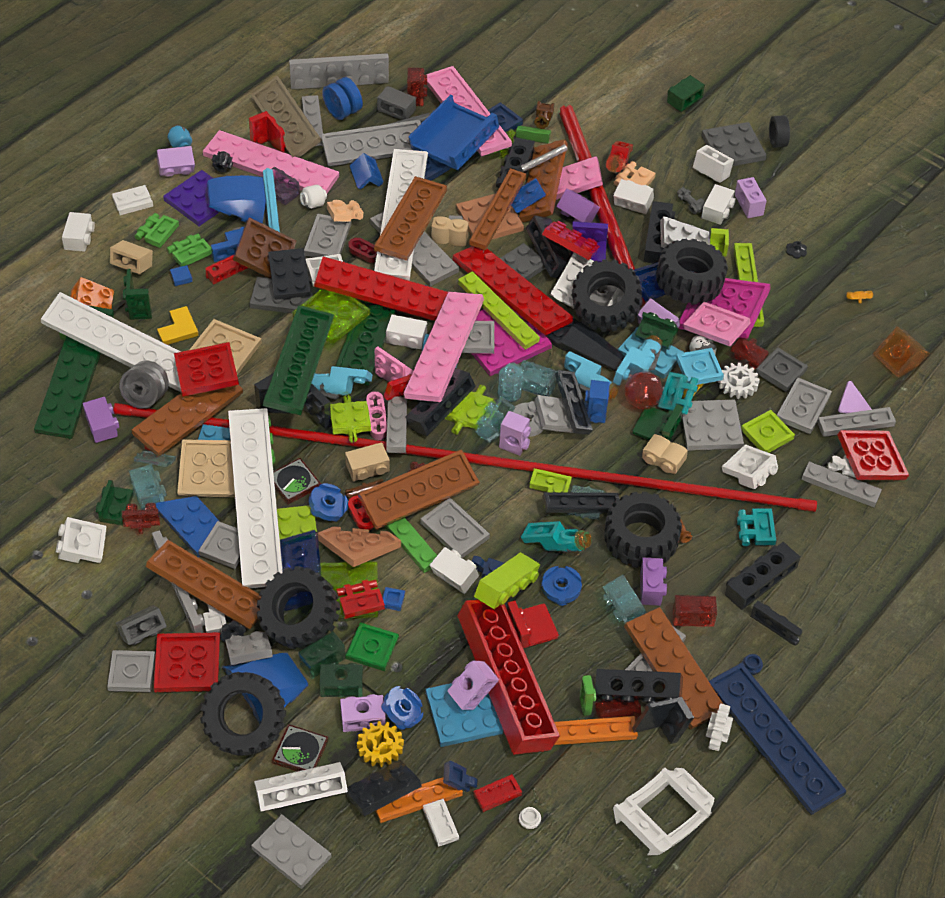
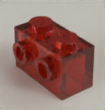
(415, 84)
(694, 610)

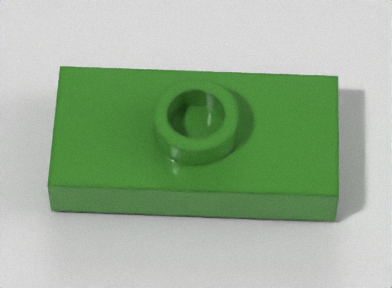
(587, 695)

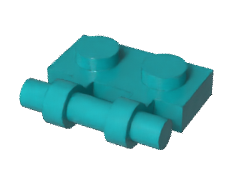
(674, 390)
(763, 527)

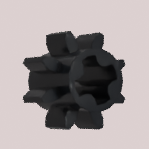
(222, 161)

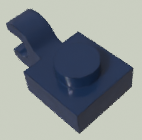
(486, 567)
(456, 777)

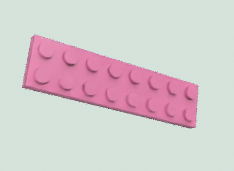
(449, 82)
(256, 158)
(444, 347)

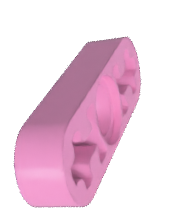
(380, 408)

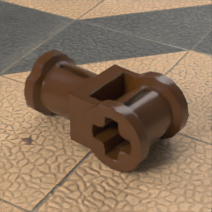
(544, 113)

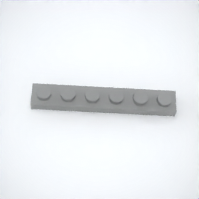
(189, 605)

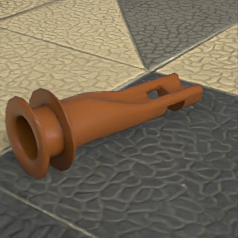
(685, 535)

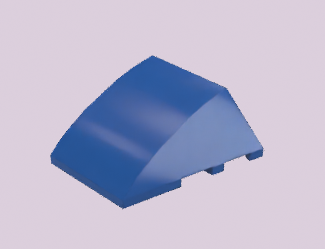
(238, 196)
(280, 671)

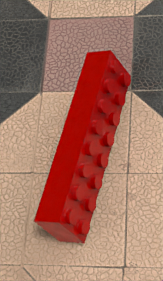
(517, 693)

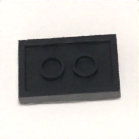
(289, 273)
(382, 787)

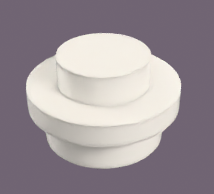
(529, 818)

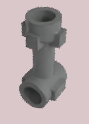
(695, 206)

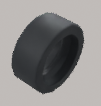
(779, 131)

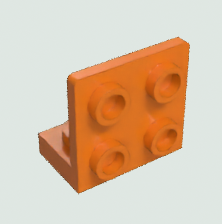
(92, 294)

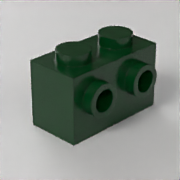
(685, 93)

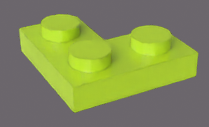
(549, 481)

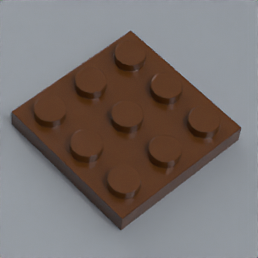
(257, 242)

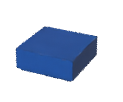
(181, 275)
(393, 598)

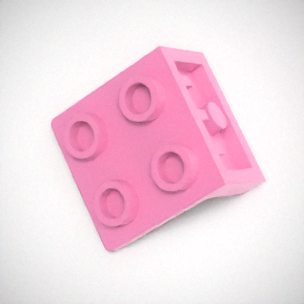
(389, 367)

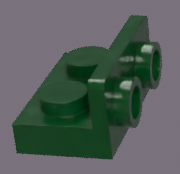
(653, 325)
(113, 503)

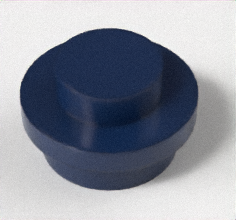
(753, 663)

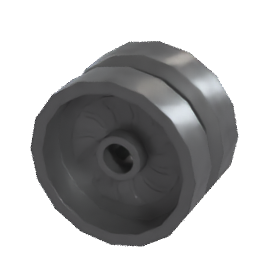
(144, 384)

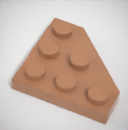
(359, 544)

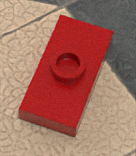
(396, 387)
(497, 793)

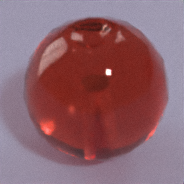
(643, 390)

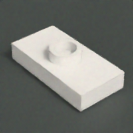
(440, 822)

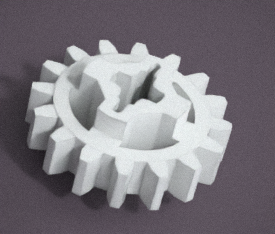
(739, 380)
(719, 727)

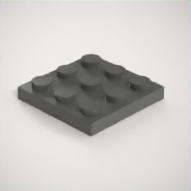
(736, 142)

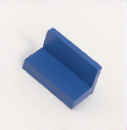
(365, 170)

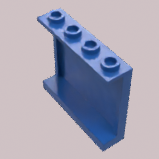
(453, 133)

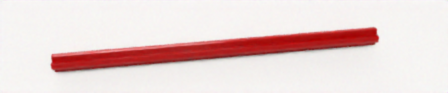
(597, 193)

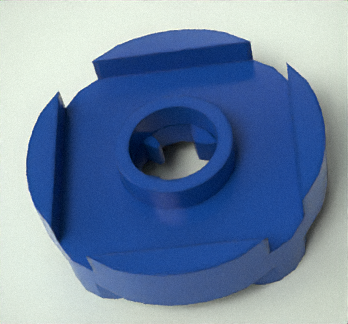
(321, 509)
(558, 594)
(402, 717)

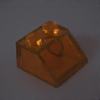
(901, 352)

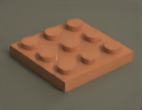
(474, 210)

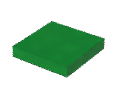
(372, 646)

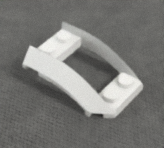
(563, 287)
(645, 828)

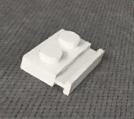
(132, 200)

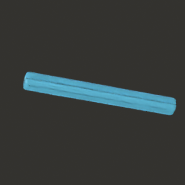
(270, 196)

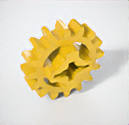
(386, 750)

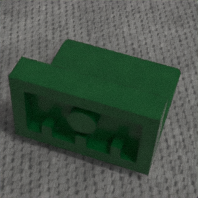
(137, 301)
(658, 422)

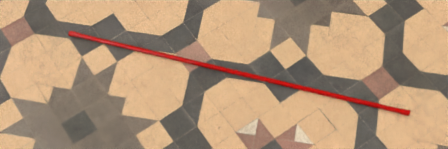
(800, 504)

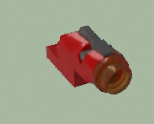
(619, 156)

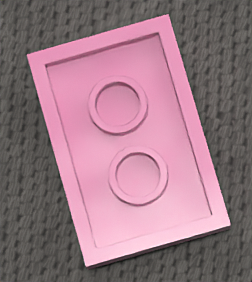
(580, 176)
(717, 323)

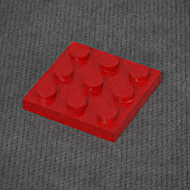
(571, 239)
(206, 369)
(872, 455)
(186, 661)

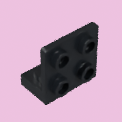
(670, 715)

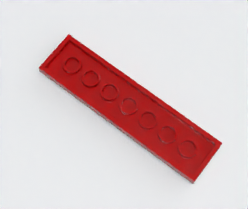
(380, 288)
(514, 289)

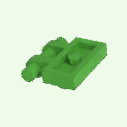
(160, 232)
(189, 250)

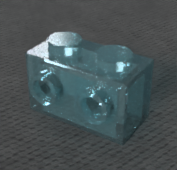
(538, 379)
(490, 423)
(146, 485)
(623, 599)

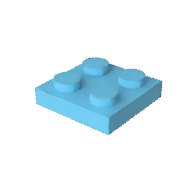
(701, 365)

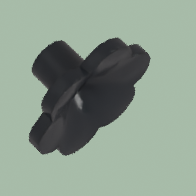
(796, 249)
(232, 629)

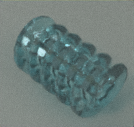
(510, 382)

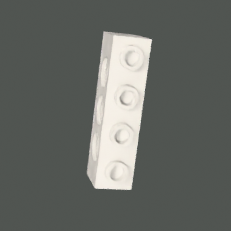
(300, 786)

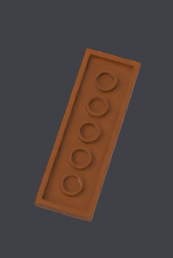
(549, 177)
(410, 218)
(182, 417)
(418, 489)
(206, 583)
(667, 653)

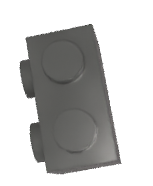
(396, 103)
(141, 624)

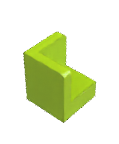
(720, 239)

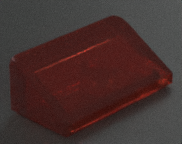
(618, 709)

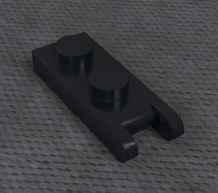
(776, 623)

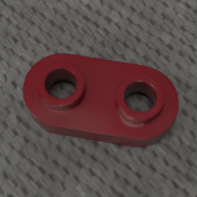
(362, 249)

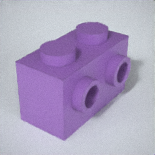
(577, 206)
(100, 419)
(651, 581)

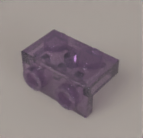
(285, 186)

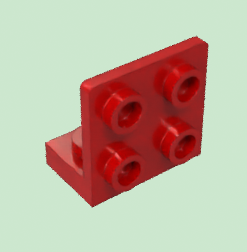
(264, 129)
(532, 624)

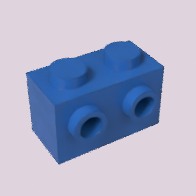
(597, 401)

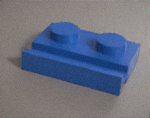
(528, 195)

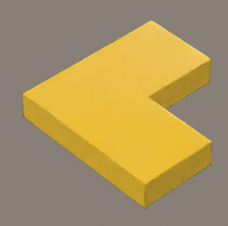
(181, 329)

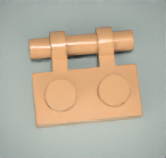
(641, 176)
(344, 212)

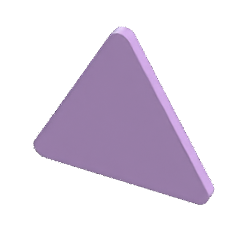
(852, 400)

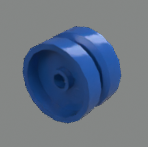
(342, 98)

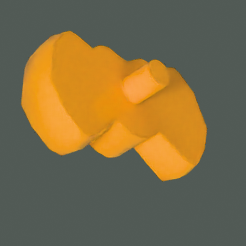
(859, 295)

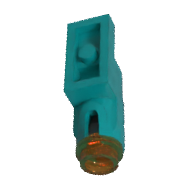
(555, 537)

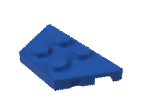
(189, 520)

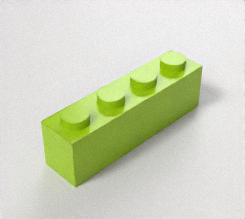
(507, 580)

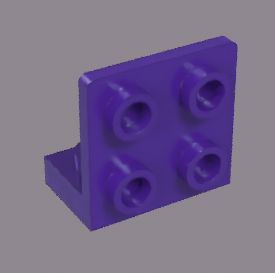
(595, 231)

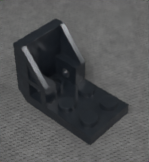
(315, 403)

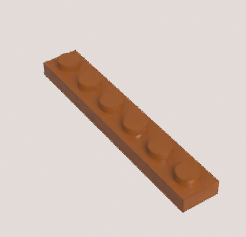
(497, 209)

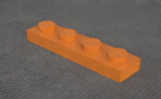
(596, 730)
(414, 801)

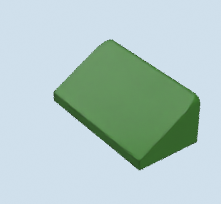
(533, 134)

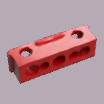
(224, 270)

